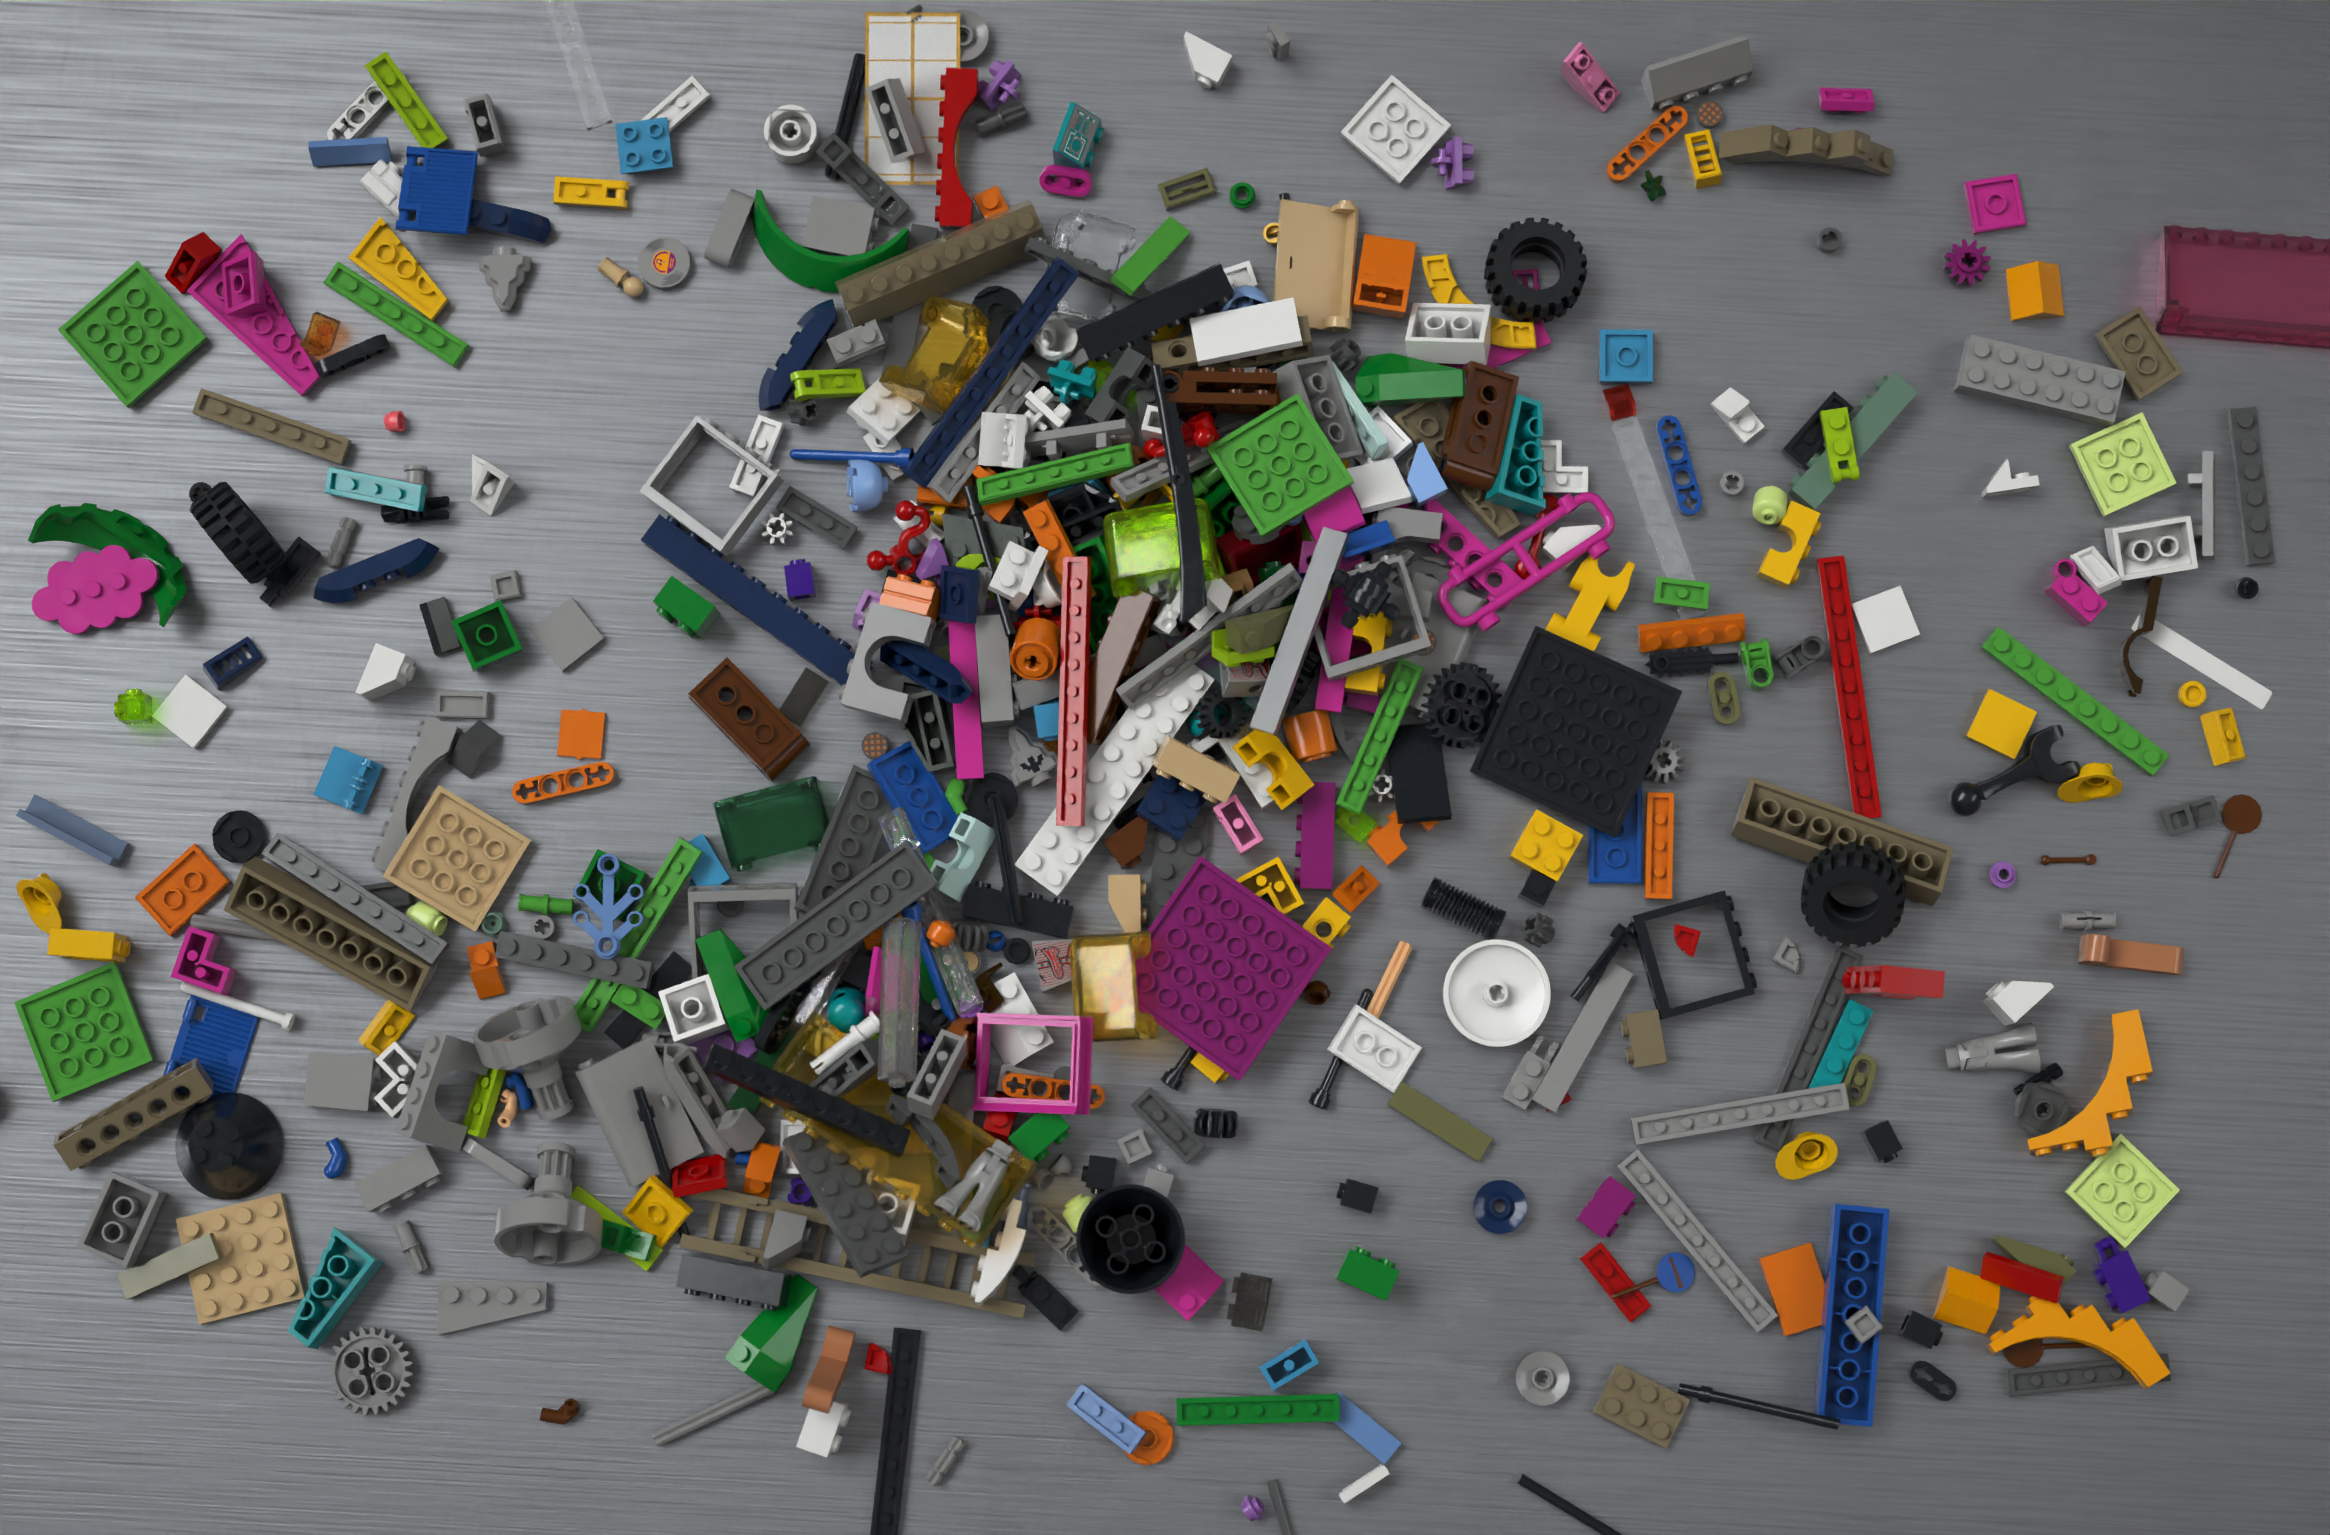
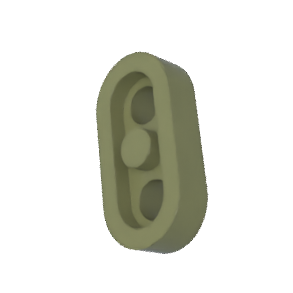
(1724, 699)
(1860, 1081)

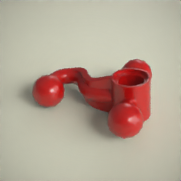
(1198, 432)
(878, 560)

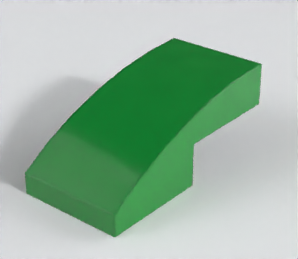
(627, 1240)

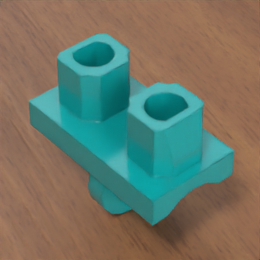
(1071, 385)

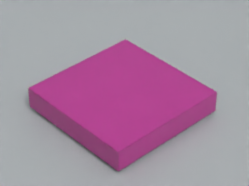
(1995, 204)

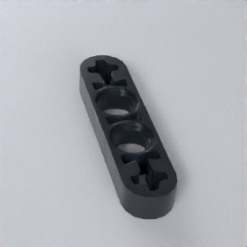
(773, 1030)

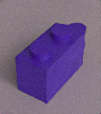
(2118, 1277)

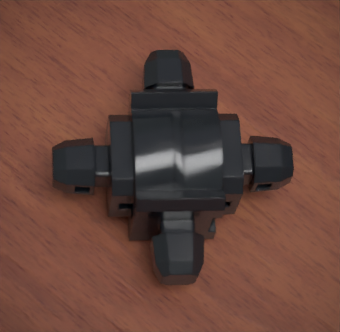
(1366, 595)

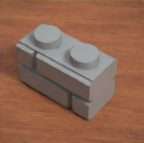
(484, 125)
(857, 344)

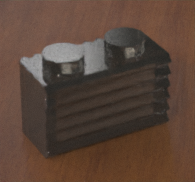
(1250, 1302)

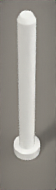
(285, 1020)

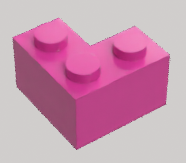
(196, 965)

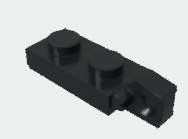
(286, 576)
(1045, 1297)

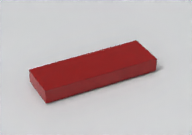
(2022, 1277)
(1614, 1279)

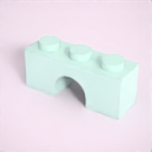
(973, 843)

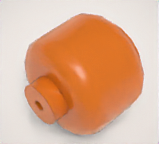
(940, 934)

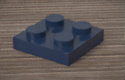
(959, 593)
(1170, 807)

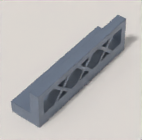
(74, 831)

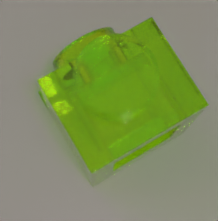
(1357, 832)

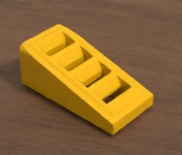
(1704, 175)

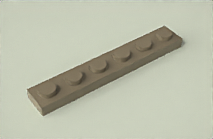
(271, 426)

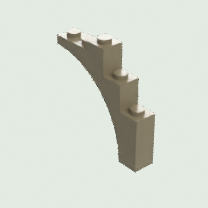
(1806, 145)

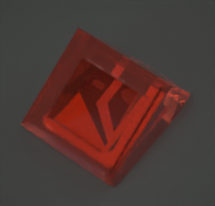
(1619, 402)

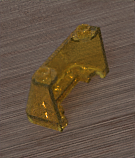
(943, 357)
(1107, 986)

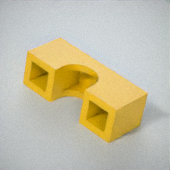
(1799, 524)
(1374, 633)
(1288, 777)

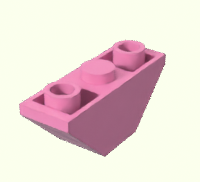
(1588, 78)

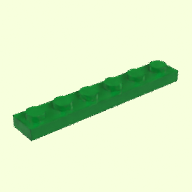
(1258, 1409)

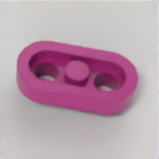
(1066, 180)

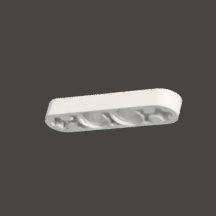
(360, 104)

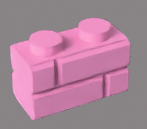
(1238, 825)

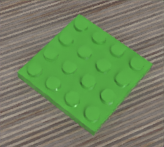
(133, 334)
(1280, 465)
(84, 1031)

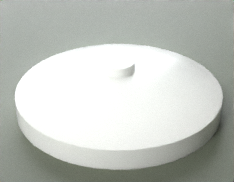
(1496, 993)

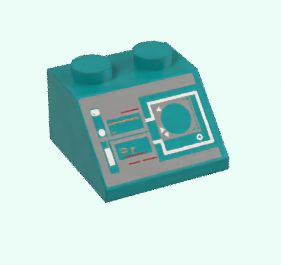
(1077, 138)

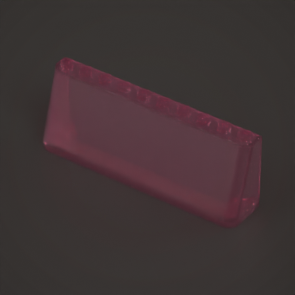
(2244, 287)

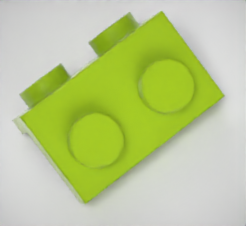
(1231, 657)

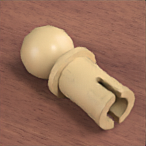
(632, 286)

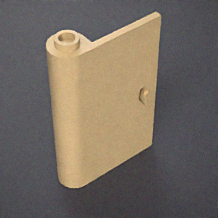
(1323, 261)

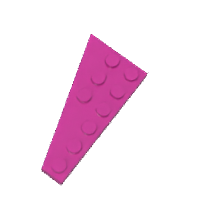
(265, 333)

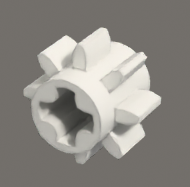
(774, 522)
(1387, 781)

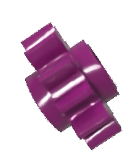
(1961, 270)

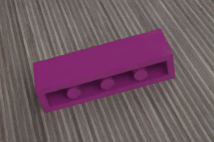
(1316, 838)

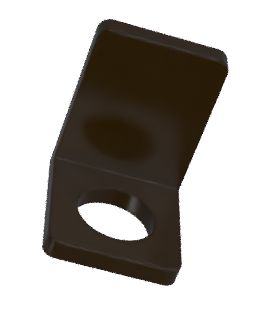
(988, 991)

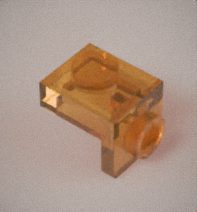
(320, 334)

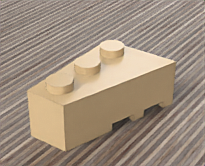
(1195, 770)

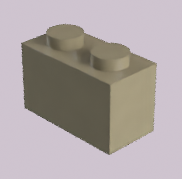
(1644, 1039)

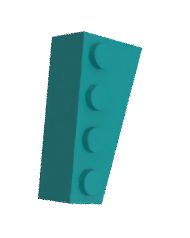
(1520, 472)
(337, 1283)

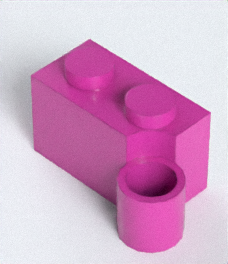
(2074, 594)

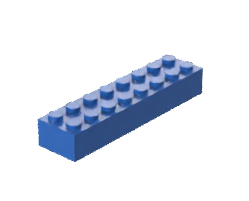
(1851, 1281)

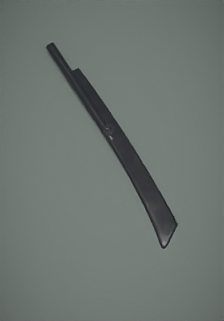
(1192, 575)

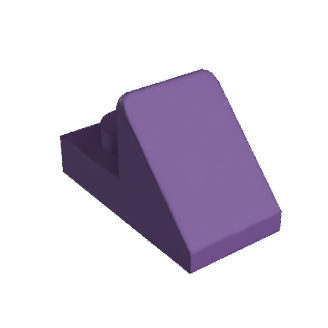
(931, 562)

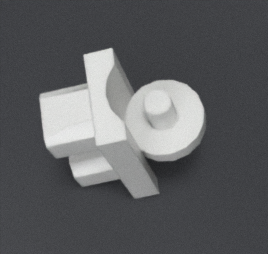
(1038, 404)

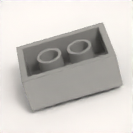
(121, 1219)

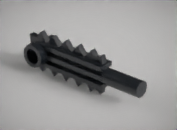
(1690, 661)
(1620, 936)

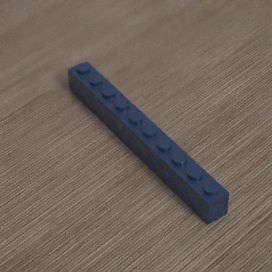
(750, 598)

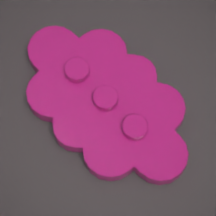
(95, 589)

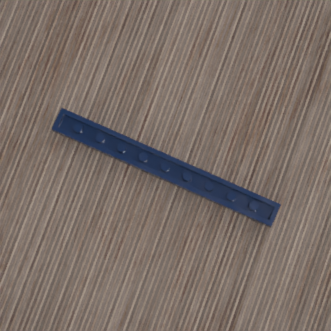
(991, 372)

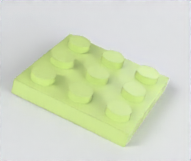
(2122, 464)
(2122, 1191)

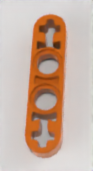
(1644, 141)
(564, 787)
(1052, 1091)

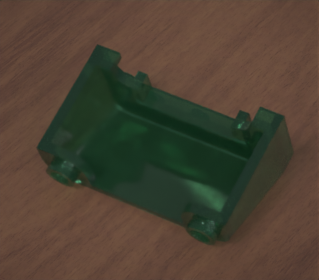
(772, 821)

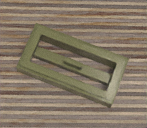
(1190, 198)

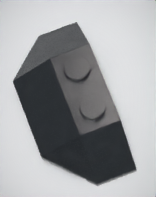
(1079, 512)

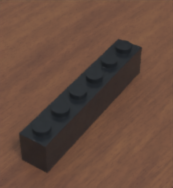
(1154, 312)

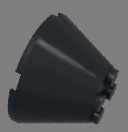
(229, 1146)
(1130, 1239)

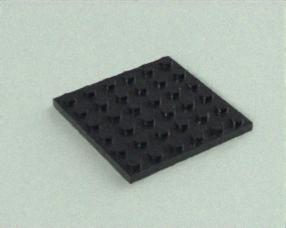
(1576, 731)

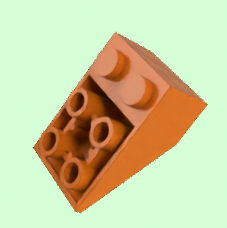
(1384, 276)

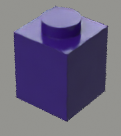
(799, 580)

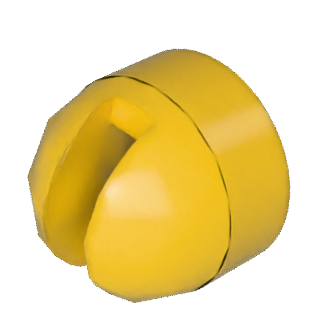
(1271, 230)
(937, 514)

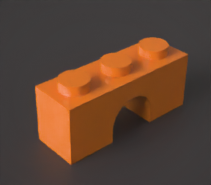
(1386, 841)

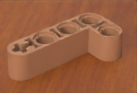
(2130, 955)
(829, 1370)

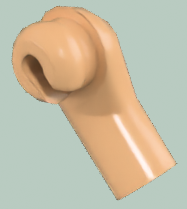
(510, 1110)

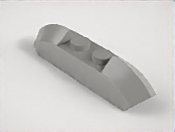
(696, 1095)

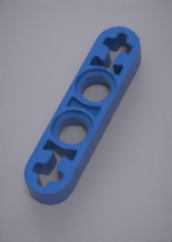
(1676, 466)

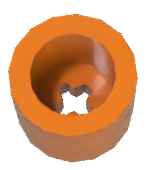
(1036, 649)
(1309, 736)

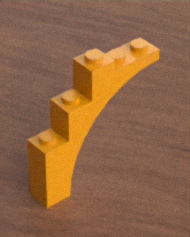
(2090, 1127)
(2124, 1343)

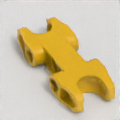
(1595, 592)

